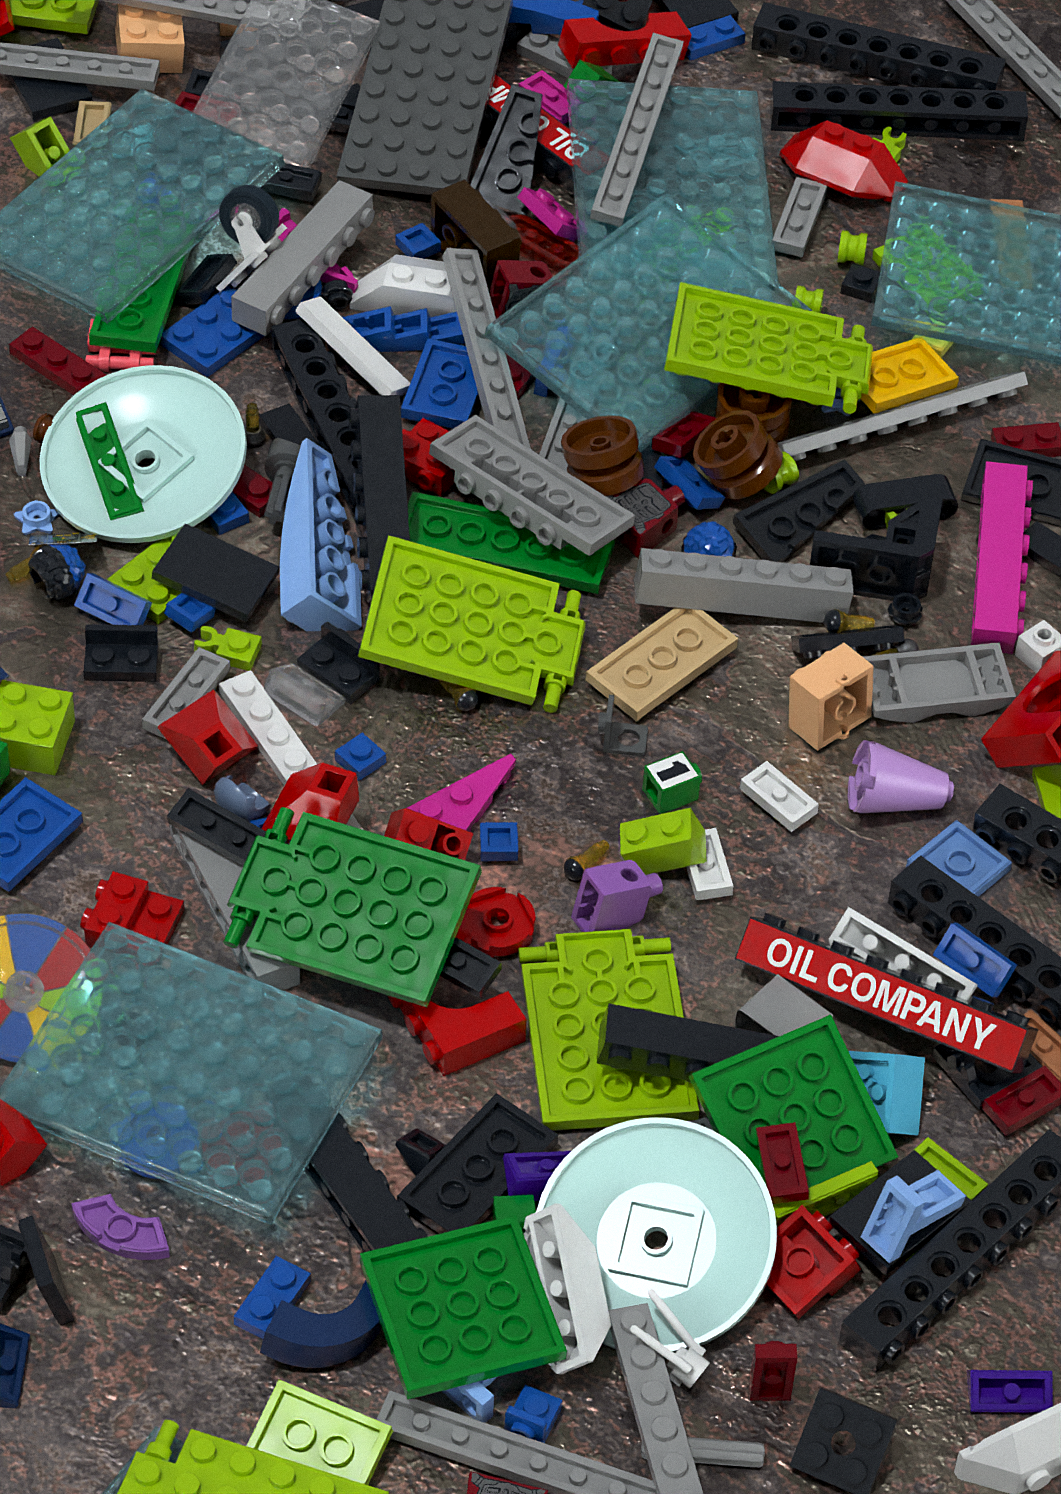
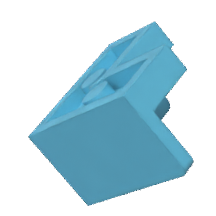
(894, 1088)

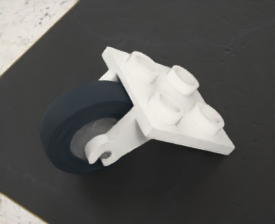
(252, 221)

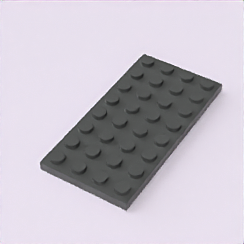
(424, 94)

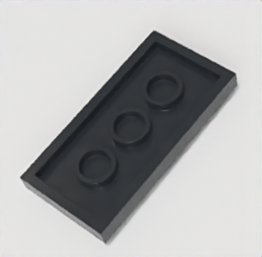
(466, 1174)

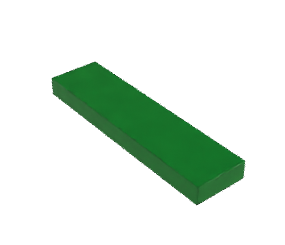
(97, 444)

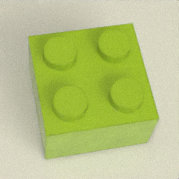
(35, 725)

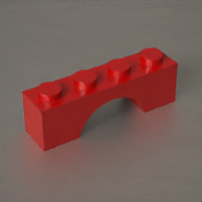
(603, 46)

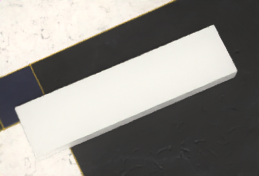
(352, 347)

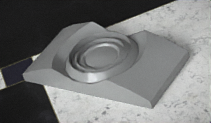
(939, 682)

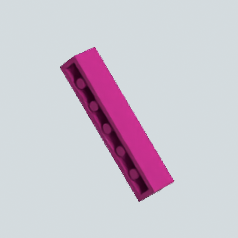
(1000, 555)

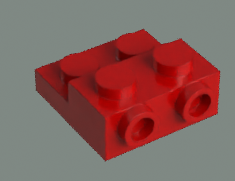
(419, 464)
(132, 906)
(809, 1261)

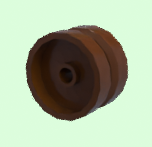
(769, 408)
(604, 453)
(738, 454)

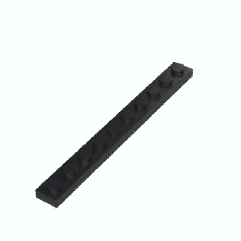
(234, 838)

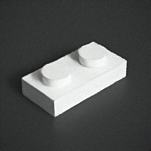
(779, 796)
(712, 877)

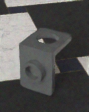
(613, 730)

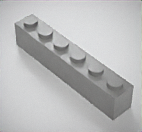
(302, 258)
(741, 585)
(216, 879)

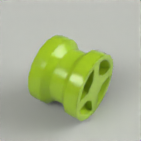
(852, 248)
(812, 299)
(787, 475)

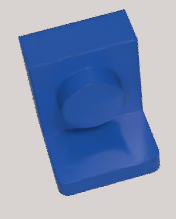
(533, 1414)

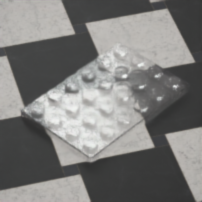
(288, 74)

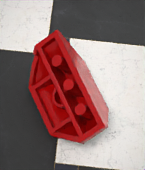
(843, 161)

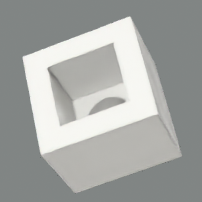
(1038, 645)

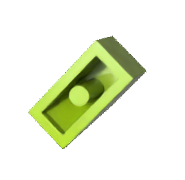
(40, 145)

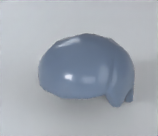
(240, 799)

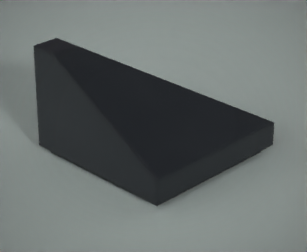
(418, 1149)

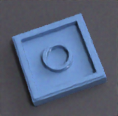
(965, 858)

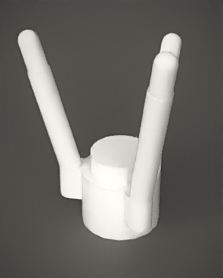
(685, 1364)

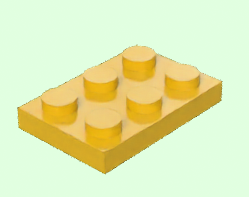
(906, 375)

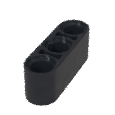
(897, 495)

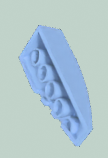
(315, 559)

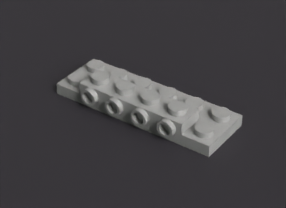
(529, 488)

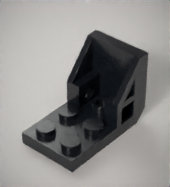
(887, 566)

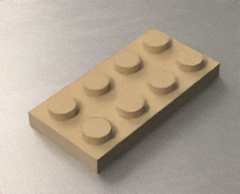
(661, 660)

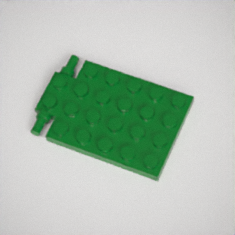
(351, 905)

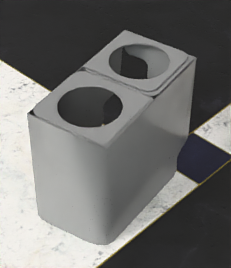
(778, 1009)

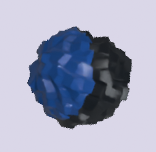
(709, 539)
(58, 568)

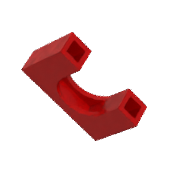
(1032, 723)
(468, 1034)

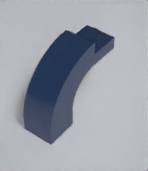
(321, 1339)

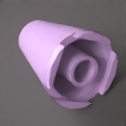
(895, 782)

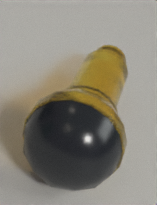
(838, 621)
(464, 698)
(575, 865)

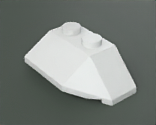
(406, 286)
(875, 940)
(571, 1282)
(1017, 1456)

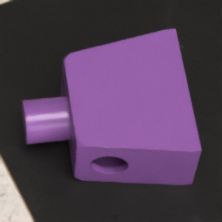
(614, 896)

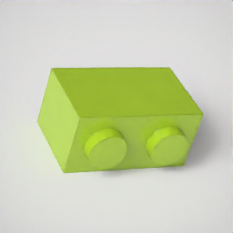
(664, 841)

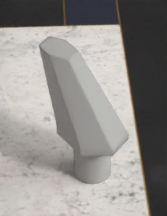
(20, 447)

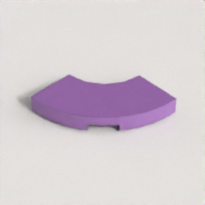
(120, 1231)

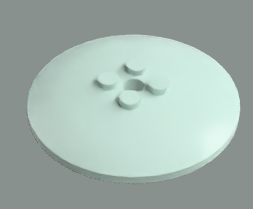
(158, 415)
(696, 1192)

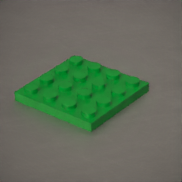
(804, 1081)
(462, 1307)

